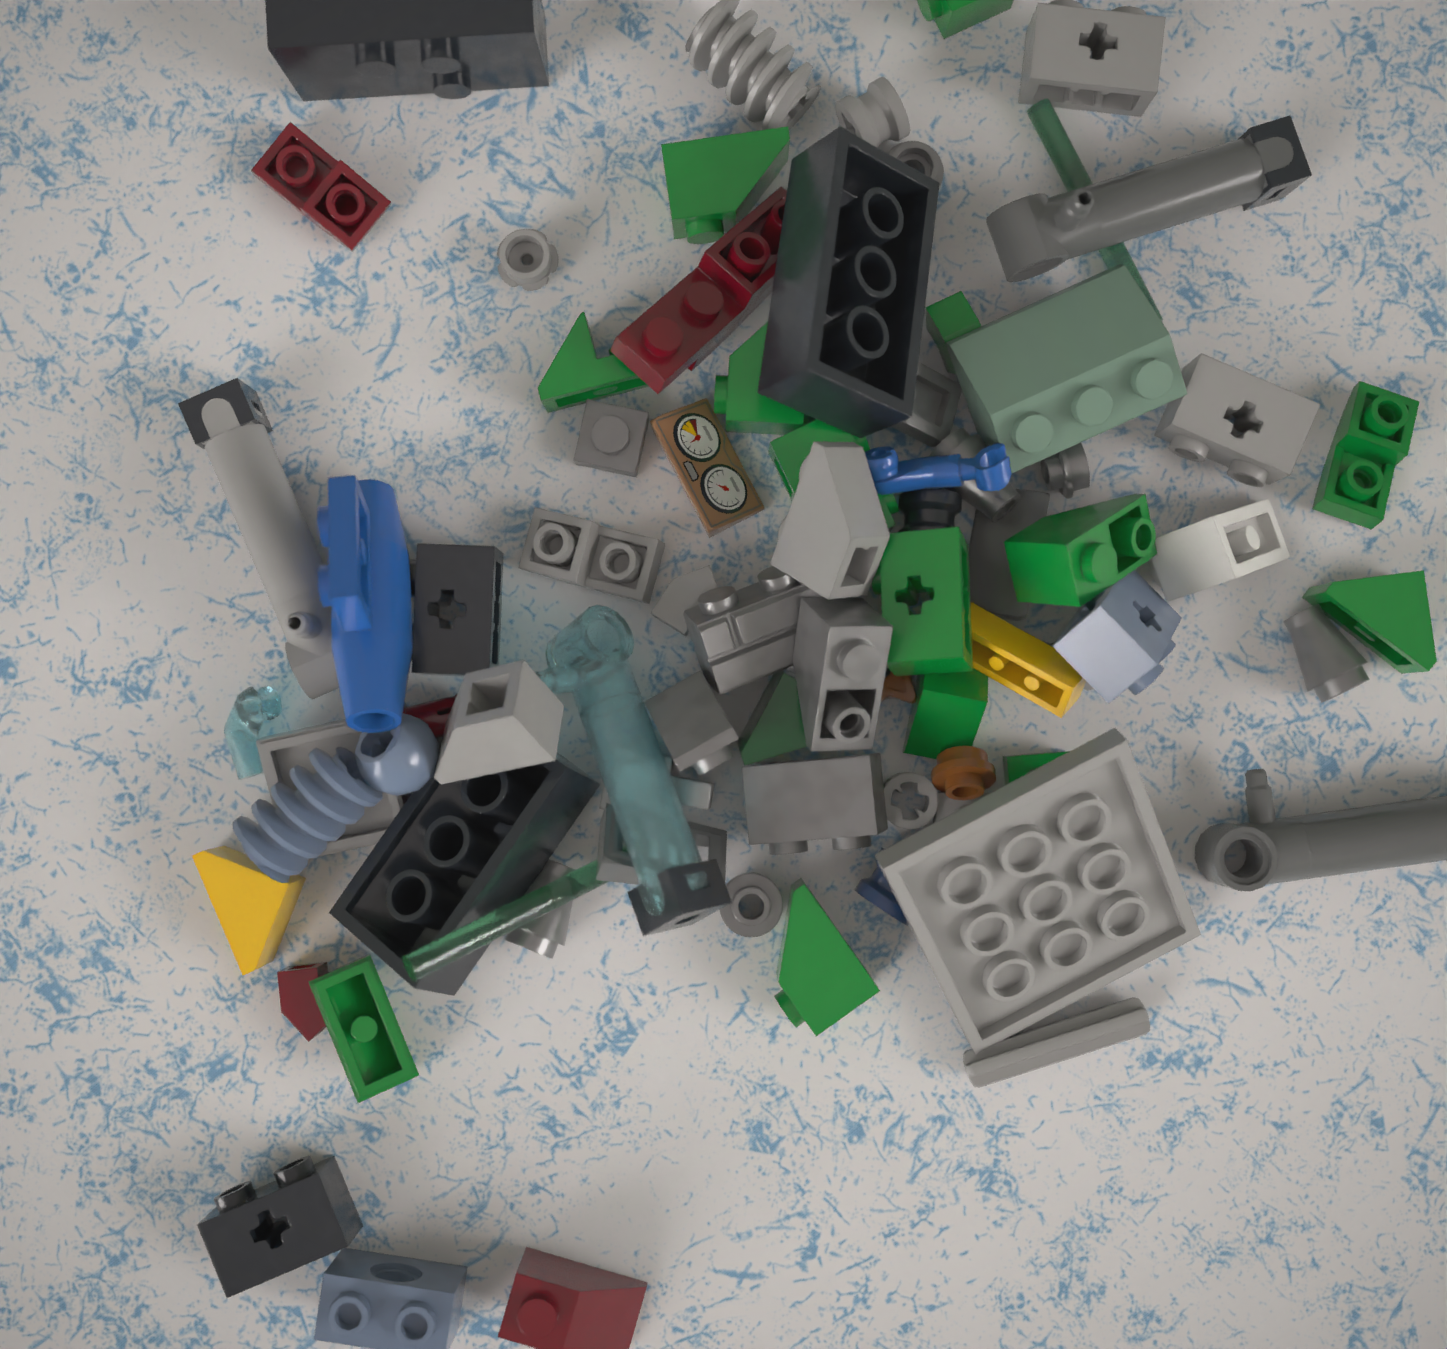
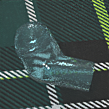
(245, 724)

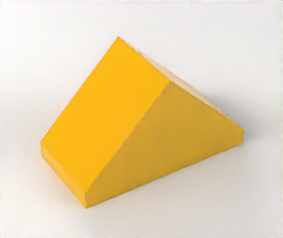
(248, 904)

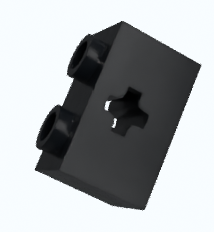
(476, 581)
(253, 1249)

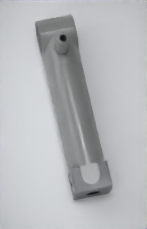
(235, 435)

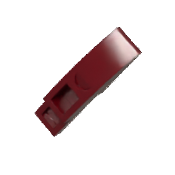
(708, 302)

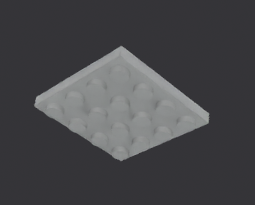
(1042, 890)

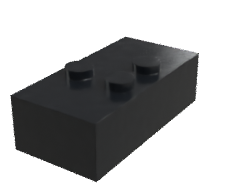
(407, 46)
(850, 286)

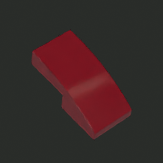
(321, 187)

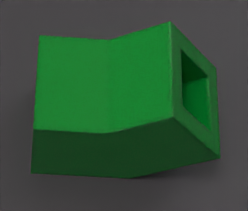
(949, 320)

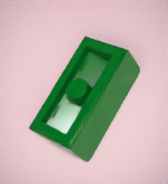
(363, 1028)

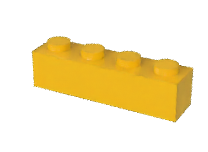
(1023, 663)

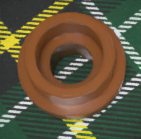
(963, 772)

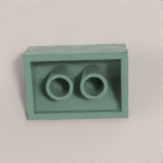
(1067, 367)

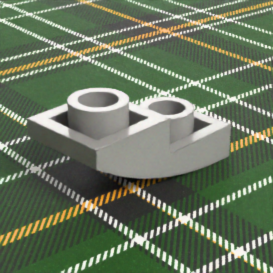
(591, 555)

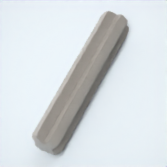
(1057, 1042)

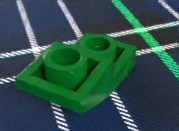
(1364, 453)

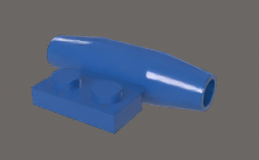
(368, 599)

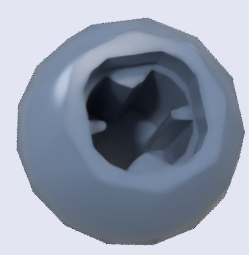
(398, 758)

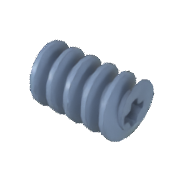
(305, 816)

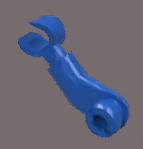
(988, 468)

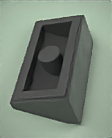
(988, 564)

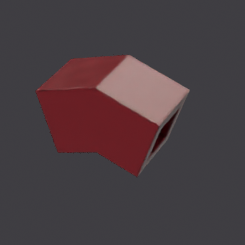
(298, 999)

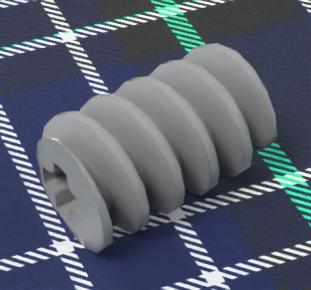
(749, 68)

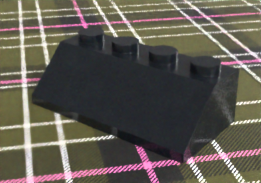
(457, 858)

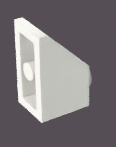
(1217, 550)

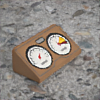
(707, 466)

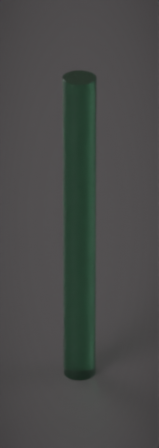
(1075, 176)
(502, 921)

